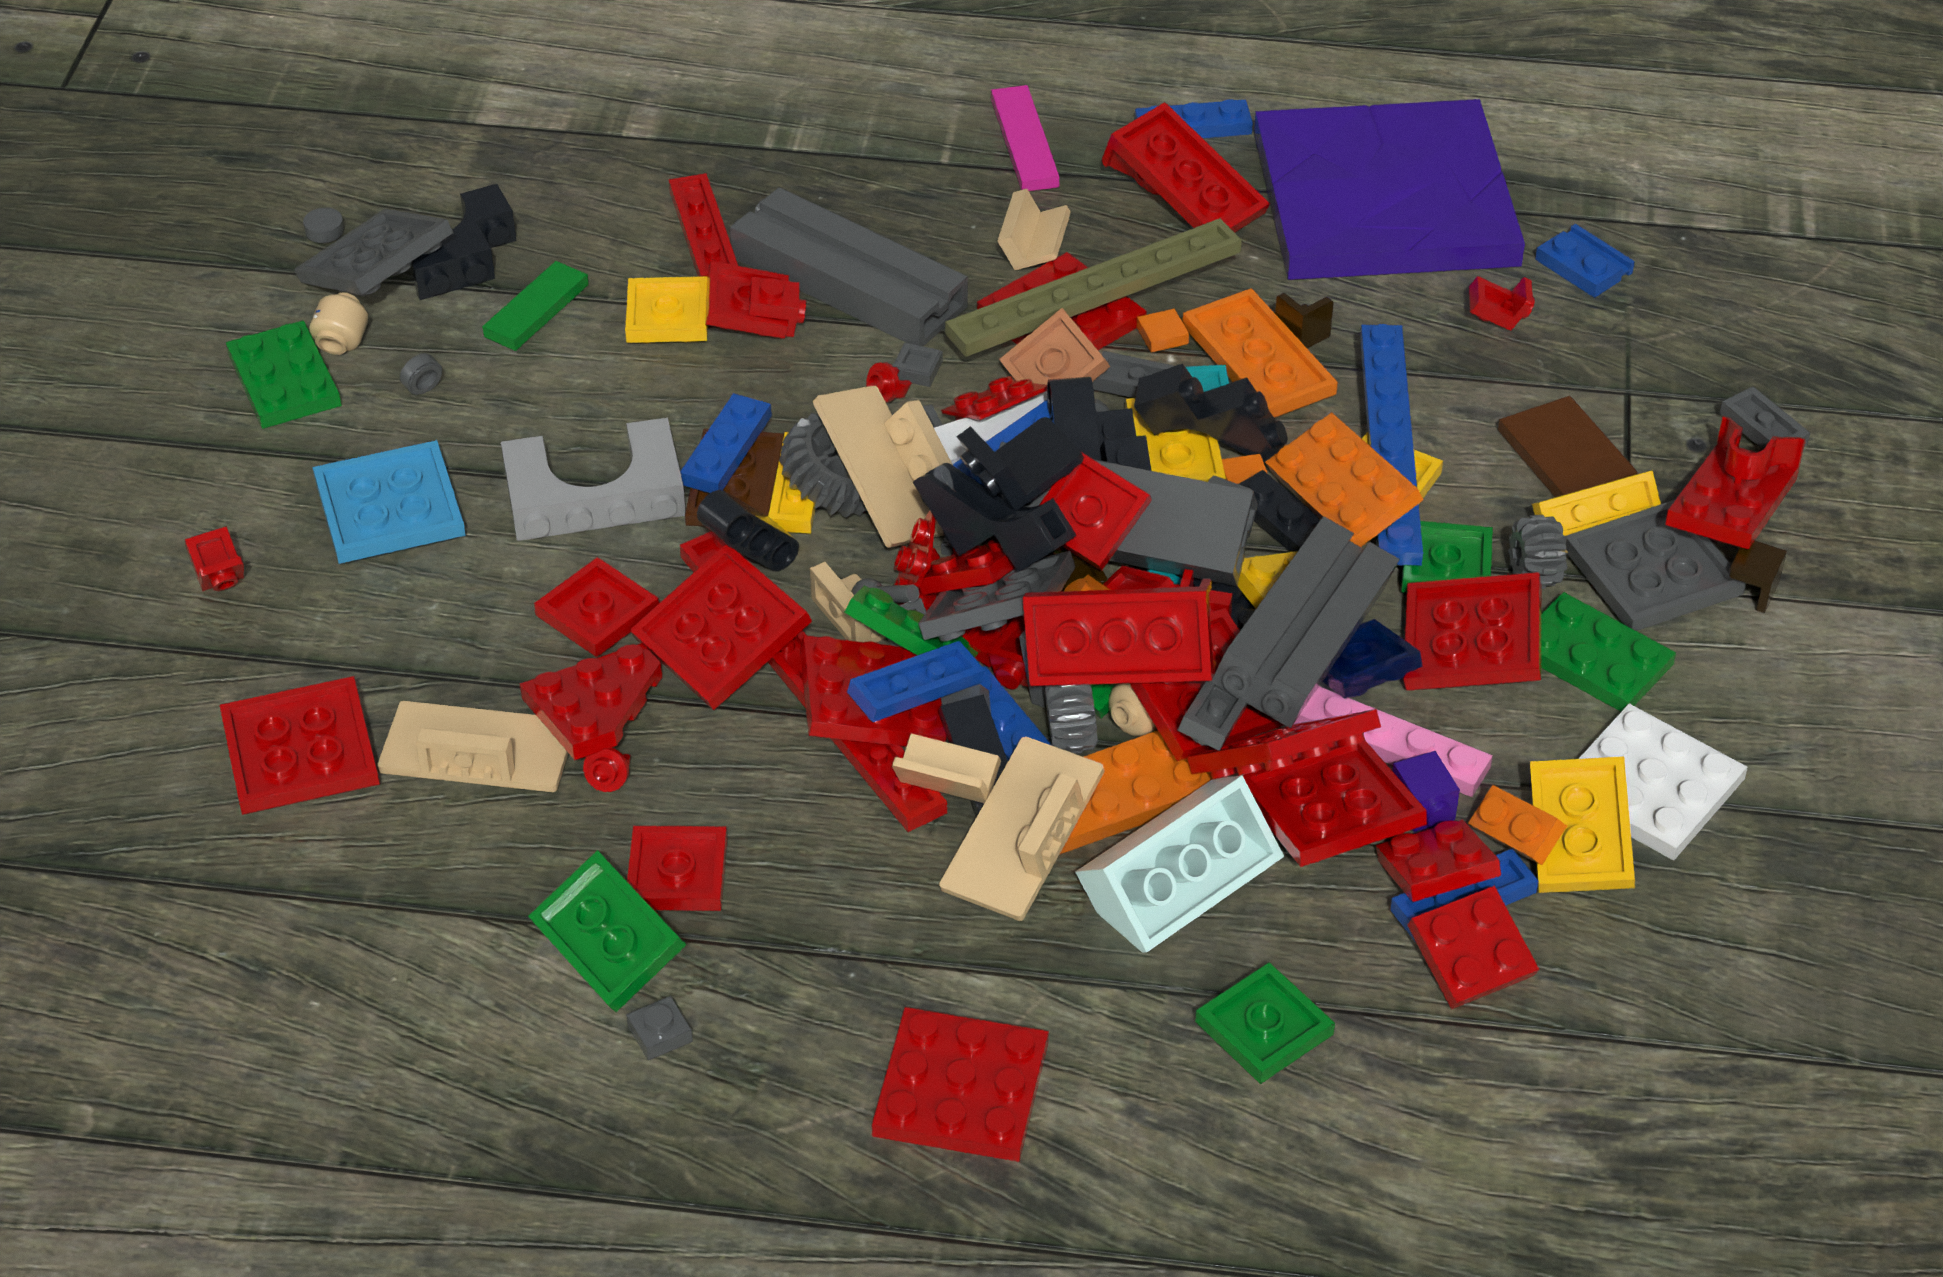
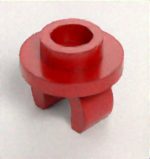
(887, 380)
(607, 769)

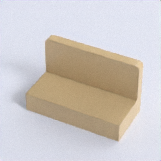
(1031, 235)
(833, 597)
(947, 768)

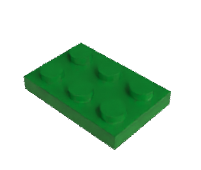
(283, 374)
(1600, 653)
(607, 931)

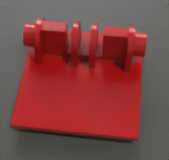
(1000, 396)
(916, 559)

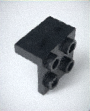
(1023, 464)

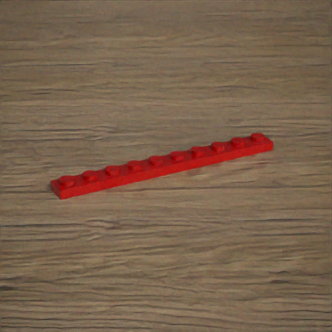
(873, 761)

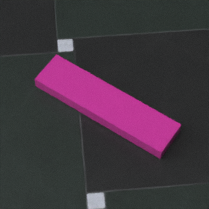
(1025, 138)

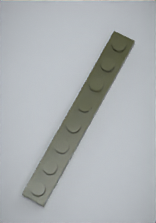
(1093, 286)

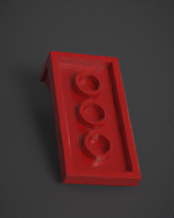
(1183, 170)
(1737, 488)
(1119, 636)

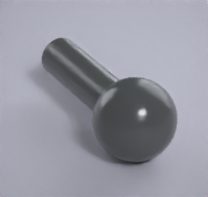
(899, 593)

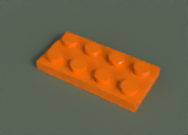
(1260, 347)
(1344, 479)
(1135, 788)

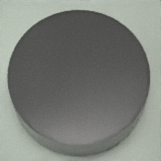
(323, 225)
(421, 374)

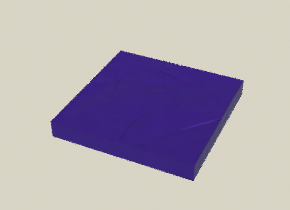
(1387, 189)

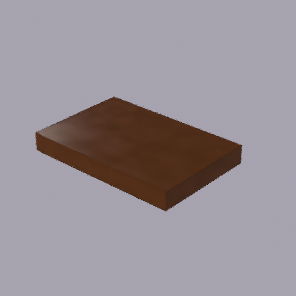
(1564, 447)
(752, 480)

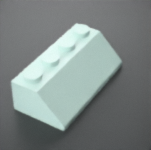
(1181, 863)

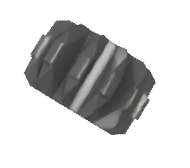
(1540, 547)
(1071, 717)

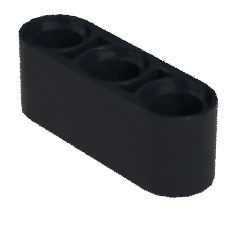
(1074, 412)
(747, 530)

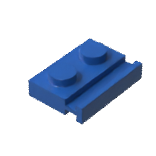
(1584, 260)

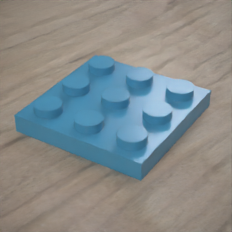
(388, 501)

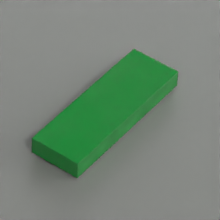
(535, 305)

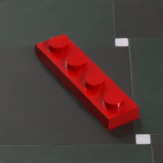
(701, 222)

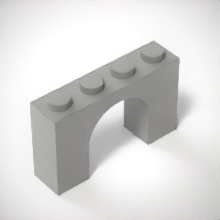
(551, 507)

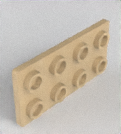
(884, 456)
(472, 747)
(1022, 828)

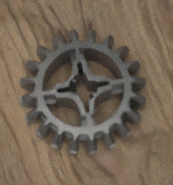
(817, 468)

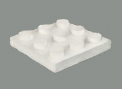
(1669, 778)

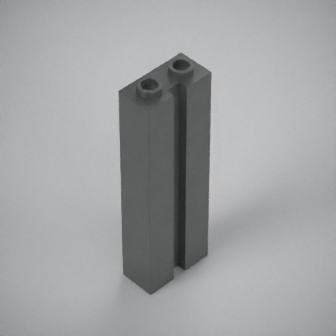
(850, 267)
(1185, 525)
(1304, 622)

